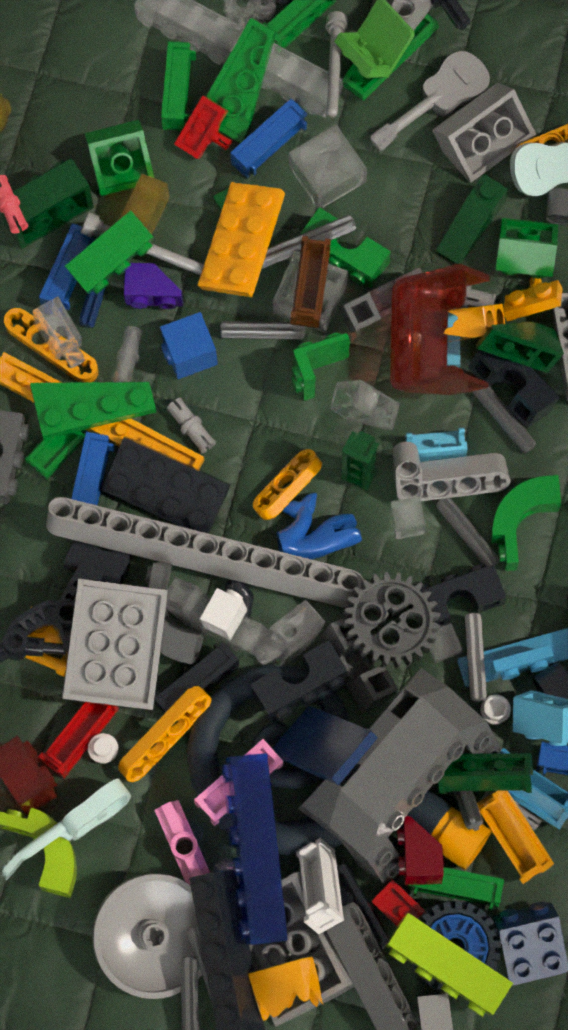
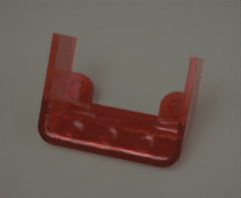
(418, 331)

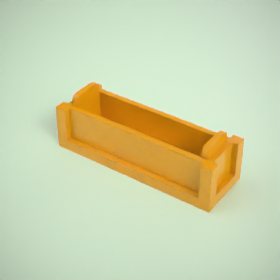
(515, 834)

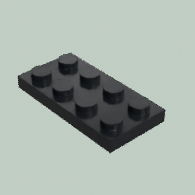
(165, 486)

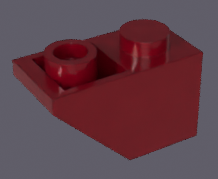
(421, 855)

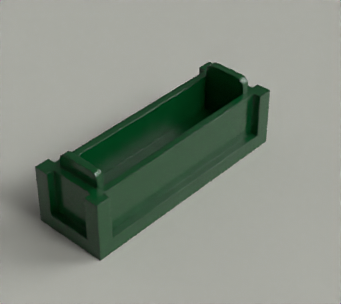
(359, 459)
(489, 773)

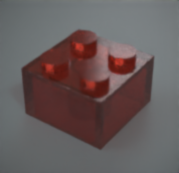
(26, 781)

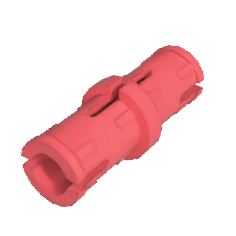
(10, 206)

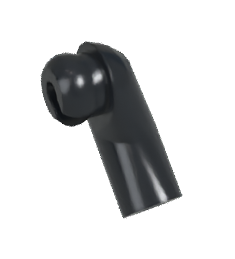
(242, 589)

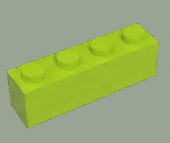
(448, 964)

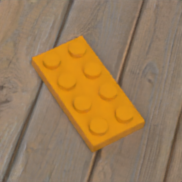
(241, 239)

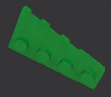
(241, 79)
(363, 86)
(86, 405)

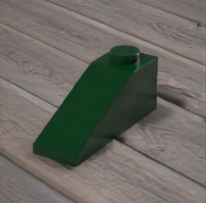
(472, 220)
(523, 343)

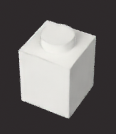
(224, 613)

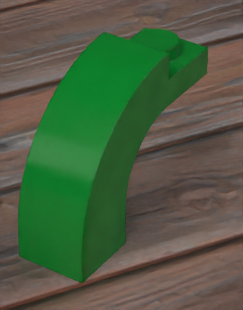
(526, 499)

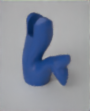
(329, 537)

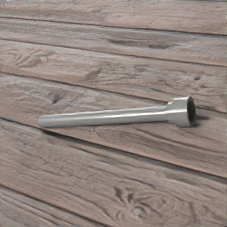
(335, 23)
(95, 226)

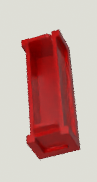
(75, 737)

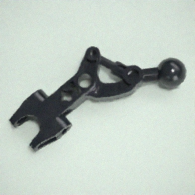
(86, 563)

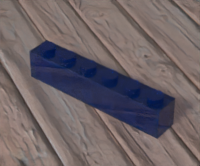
(256, 849)

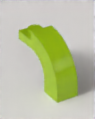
(60, 859)

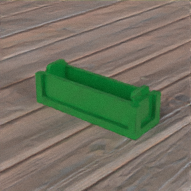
(296, 19)
(176, 85)
(465, 887)

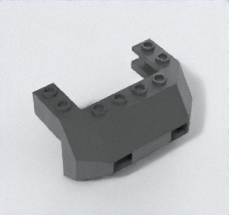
(415, 744)

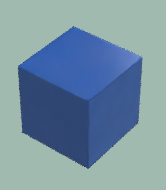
(188, 345)

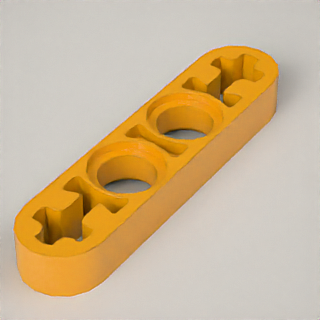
(43, 350)
(186, 711)

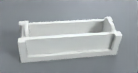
(320, 886)

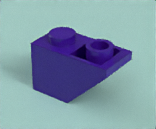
(149, 286)

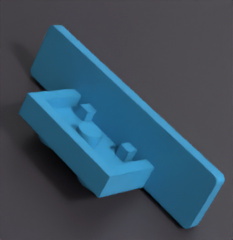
(522, 656)

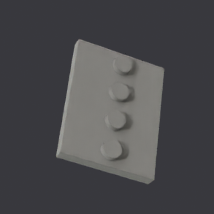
(115, 644)

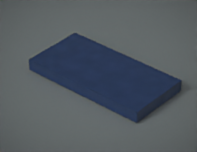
(324, 744)

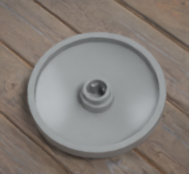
(144, 934)

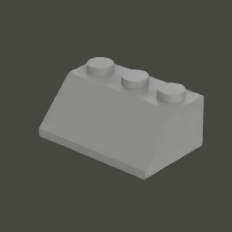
(484, 131)

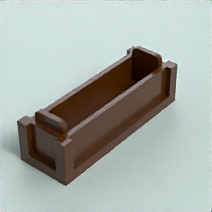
(310, 282)

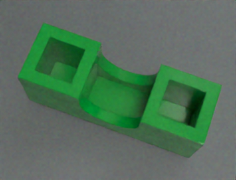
(363, 263)

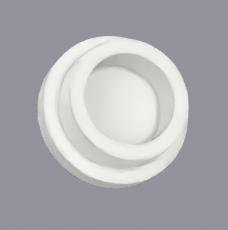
(495, 709)
(103, 748)

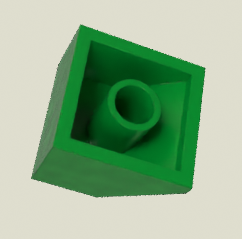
(119, 156)
(527, 248)

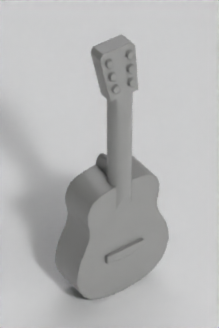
(453, 86)

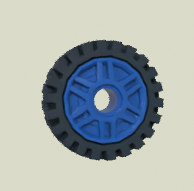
(467, 925)

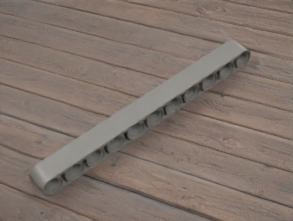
(201, 551)

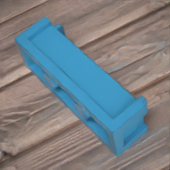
(546, 799)

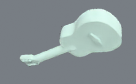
(539, 167)
(76, 823)

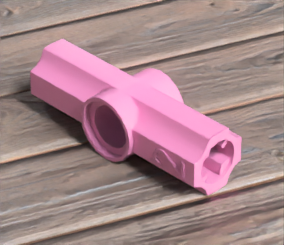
(176, 829)

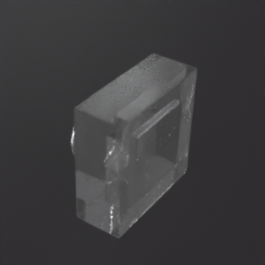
(446, 645)

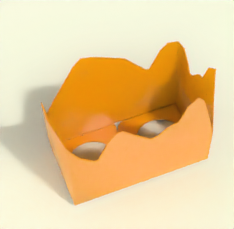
(475, 321)
(278, 986)

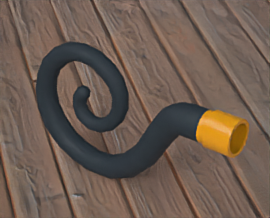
(433, 813)

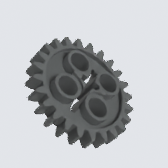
(408, 641)

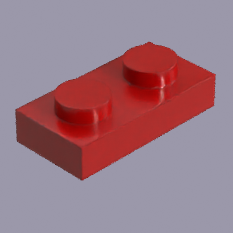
(396, 903)

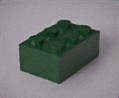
(51, 201)

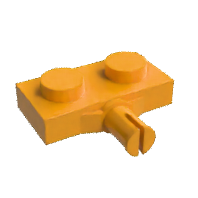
(532, 300)

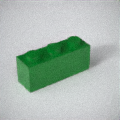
(110, 253)

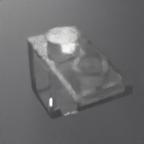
(364, 404)

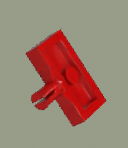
(203, 128)

